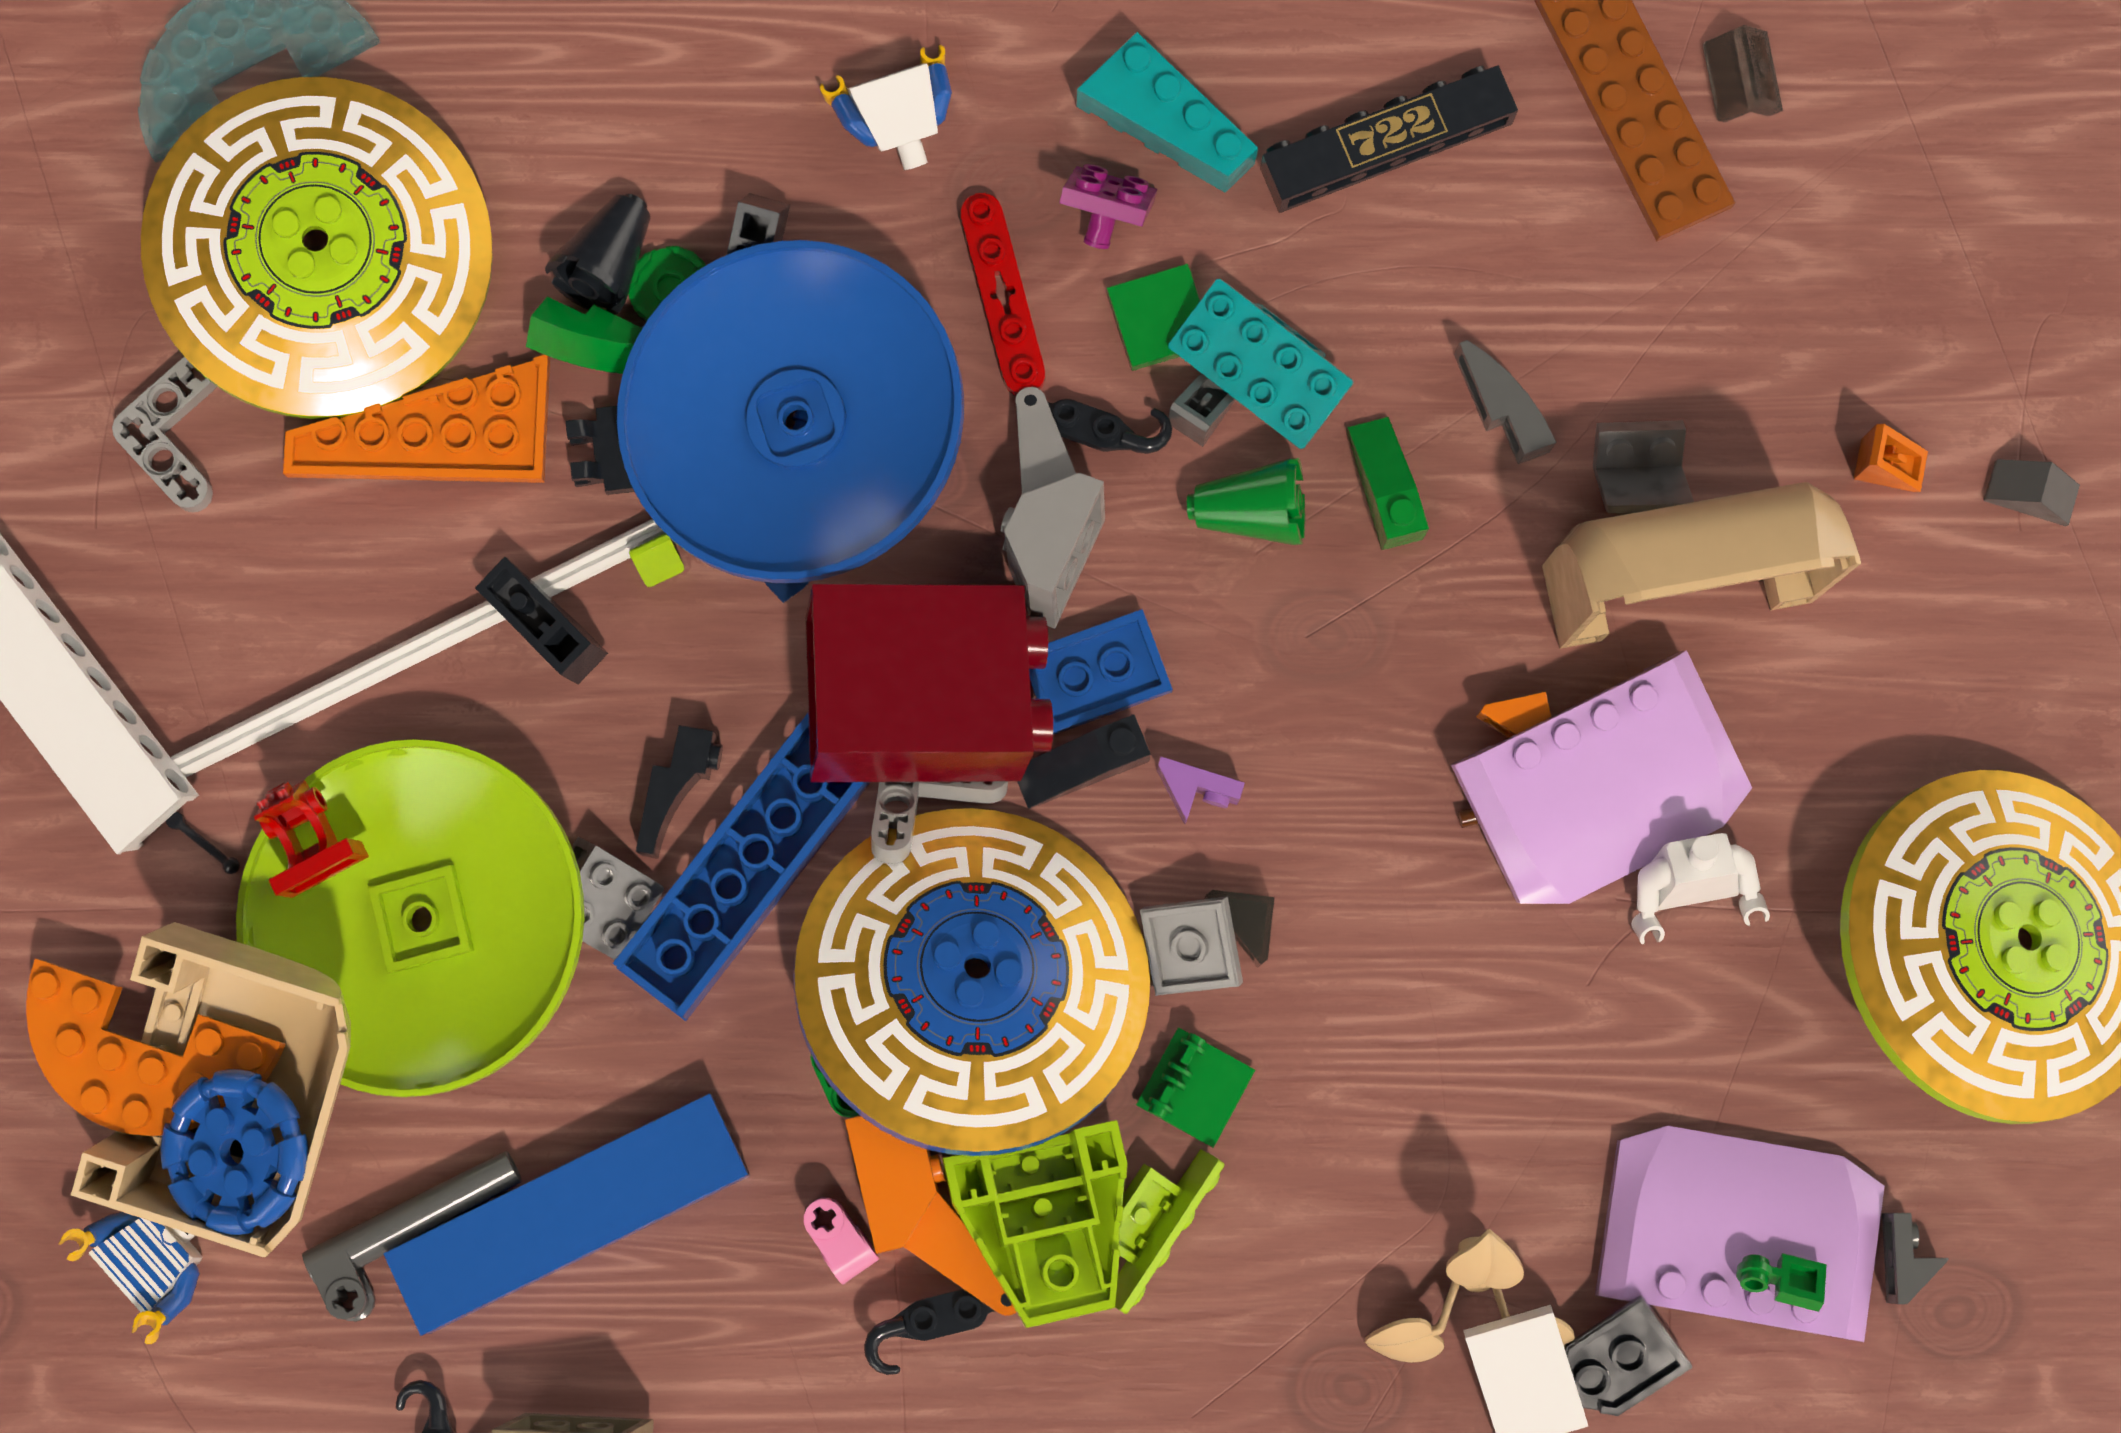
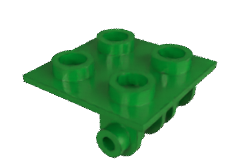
(1195, 1087)

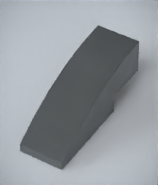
(1504, 403)

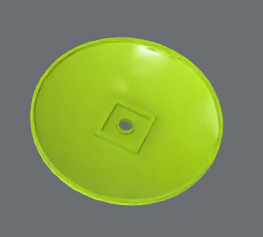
(502, 900)

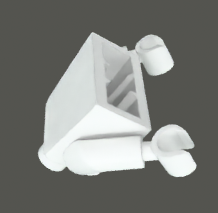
(1696, 873)

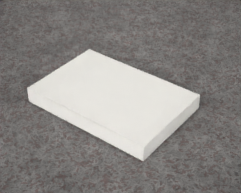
(1526, 1374)

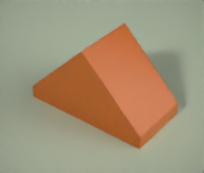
(1890, 460)
(1516, 714)

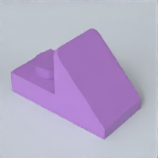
(1185, 780)

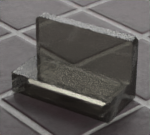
(1742, 74)

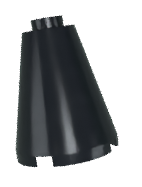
(602, 255)

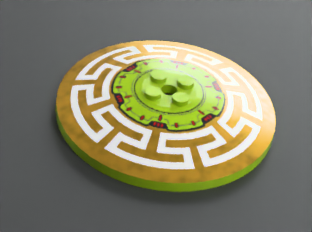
(331, 324)
(1939, 953)

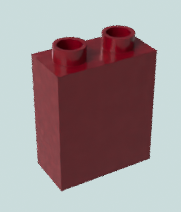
(923, 683)

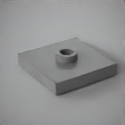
(1191, 946)

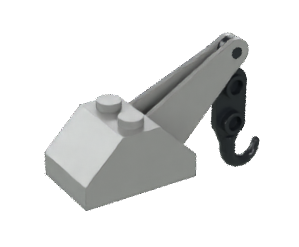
(1058, 509)

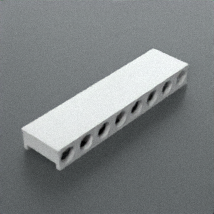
(77, 720)

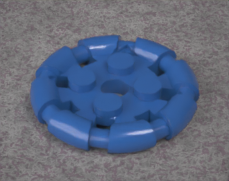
(210, 1154)

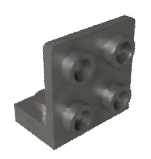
(1640, 465)
(614, 898)

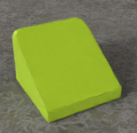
(657, 560)

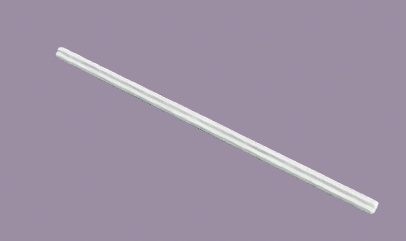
(403, 655)

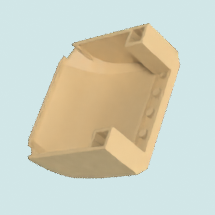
(1780, 534)
(251, 991)

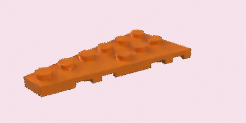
(452, 432)

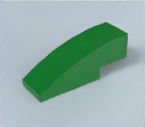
(586, 340)

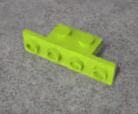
(1153, 1220)

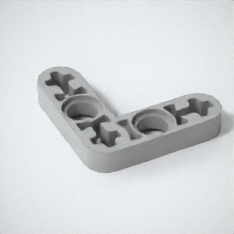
(157, 424)
(904, 822)

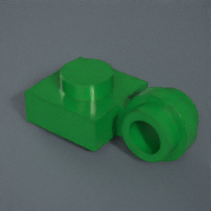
(1795, 1279)

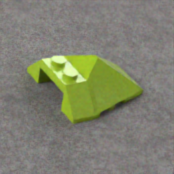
(1048, 1220)

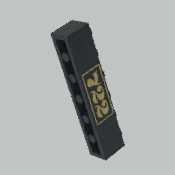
(1388, 138)

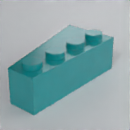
(1160, 107)

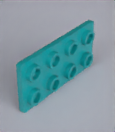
(1261, 363)

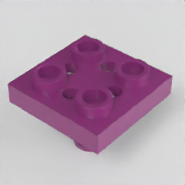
(1107, 200)

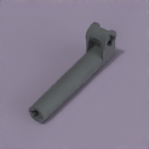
(339, 1260)

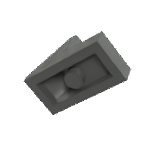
(1903, 1272)

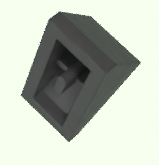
(1200, 409)
(2033, 489)

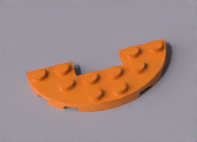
(117, 1077)

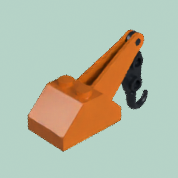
(910, 1213)

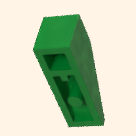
(1387, 484)

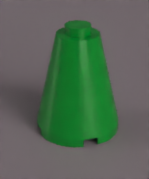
(1254, 503)

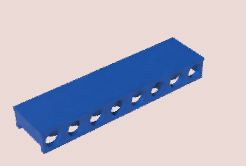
(736, 878)
(566, 1215)

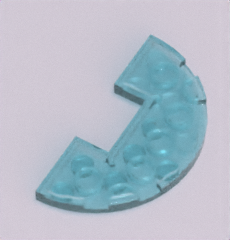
(224, 37)

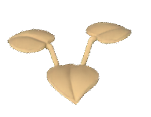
(1477, 1266)

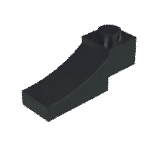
(692, 760)

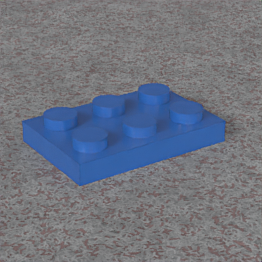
(1101, 672)

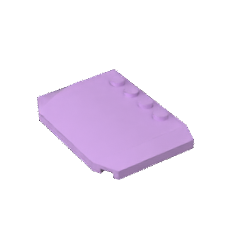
(1605, 784)
(1702, 1201)

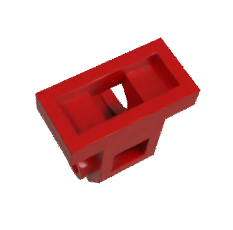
(288, 808)

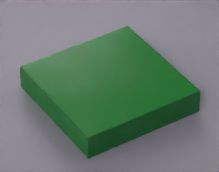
(1152, 312)

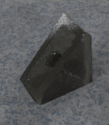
(1250, 921)

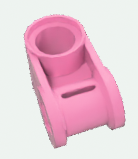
(844, 1246)

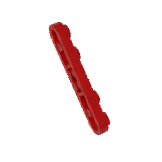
(994, 256)

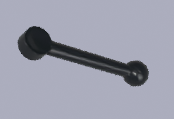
(177, 822)

